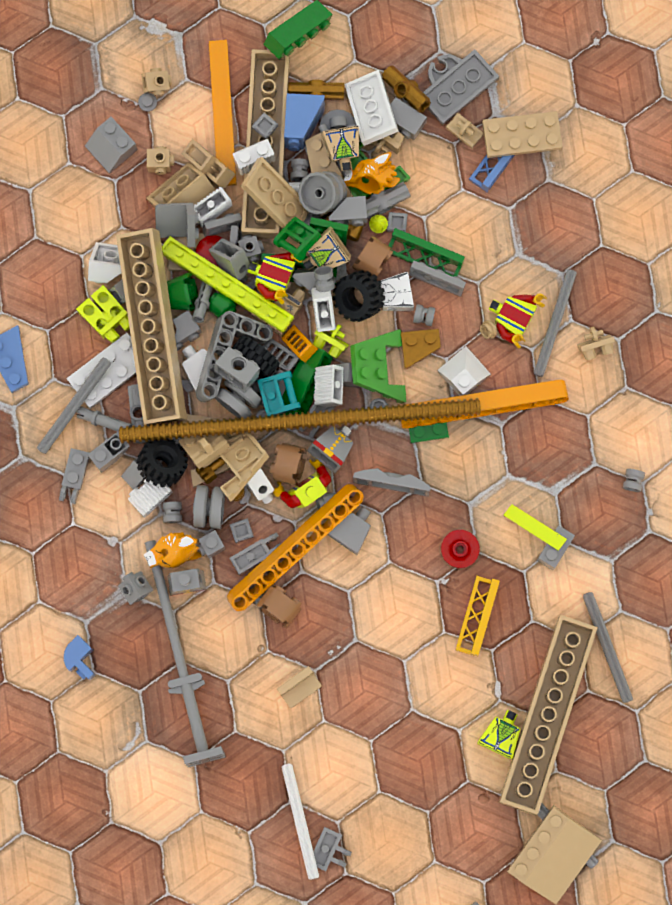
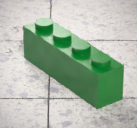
(298, 29)

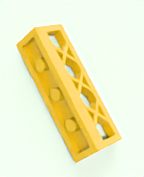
(488, 604)

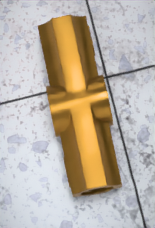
(406, 89)
(332, 91)

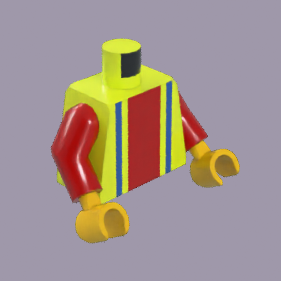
(273, 275)
(515, 315)
(307, 490)

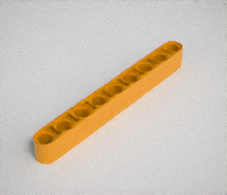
(502, 401)
(291, 556)

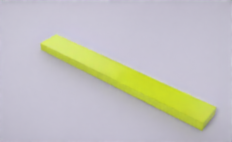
(226, 284)

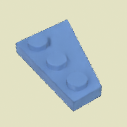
(12, 360)

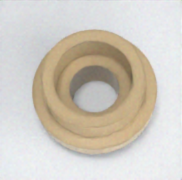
(488, 329)

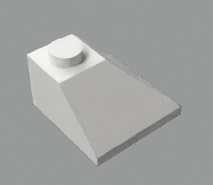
(104, 263)
(464, 372)

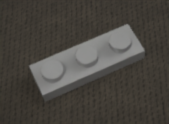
(437, 278)

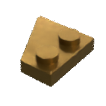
(418, 345)

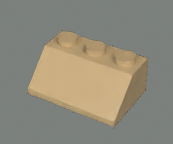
(185, 186)

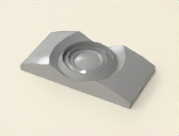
(391, 481)

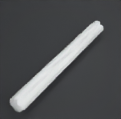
(300, 821)

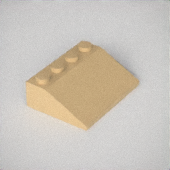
(554, 855)

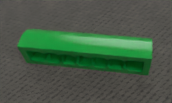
(304, 381)

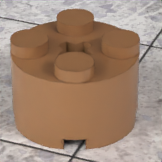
(372, 256)
(288, 463)
(279, 606)

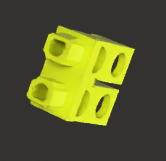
(109, 319)

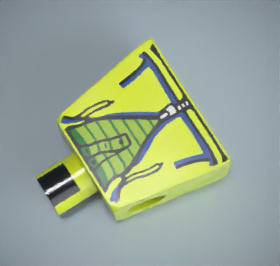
(501, 735)

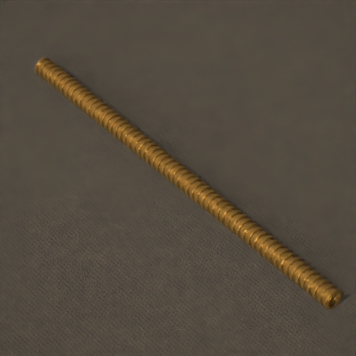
(299, 420)

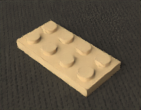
(522, 134)
(273, 193)

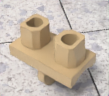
(464, 130)
(393, 143)
(604, 342)

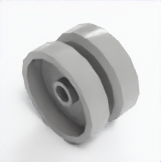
(322, 192)
(236, 399)
(205, 506)

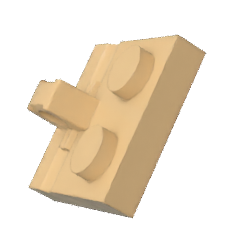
(204, 448)

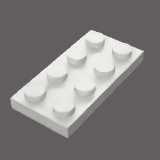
(371, 107)
(120, 371)

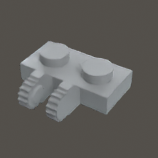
(326, 848)

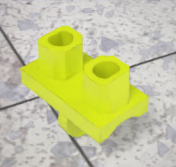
(338, 345)

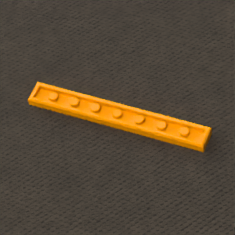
(222, 104)

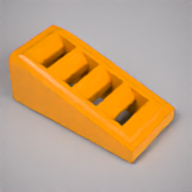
(307, 352)

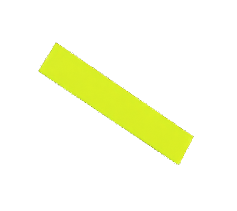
(535, 527)

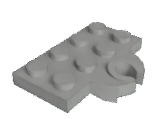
(457, 84)

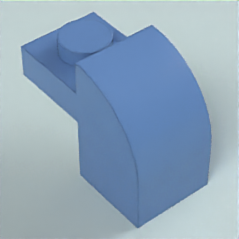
(75, 654)

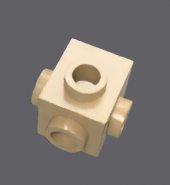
(150, 80)
(159, 160)

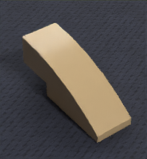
(208, 164)

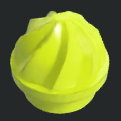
(378, 224)

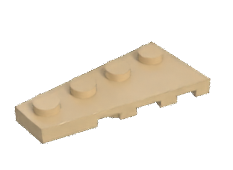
(320, 161)

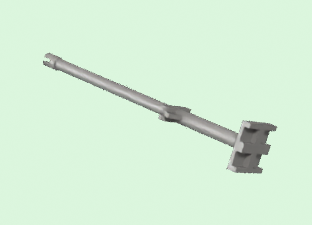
(186, 683)

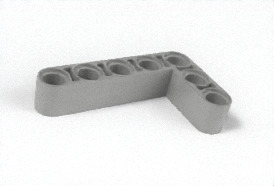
(216, 346)

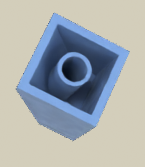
(301, 118)

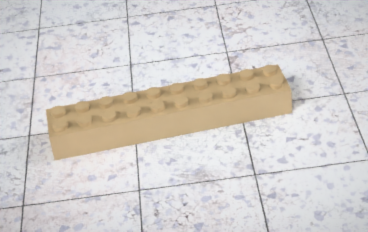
(266, 95)
(151, 326)
(547, 715)

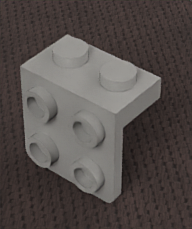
(177, 221)

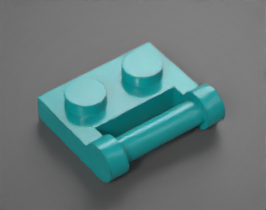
(272, 394)

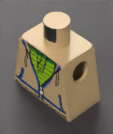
(342, 145)
(327, 251)

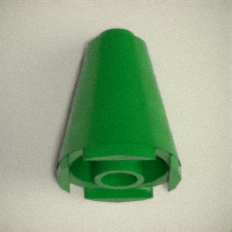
(182, 292)

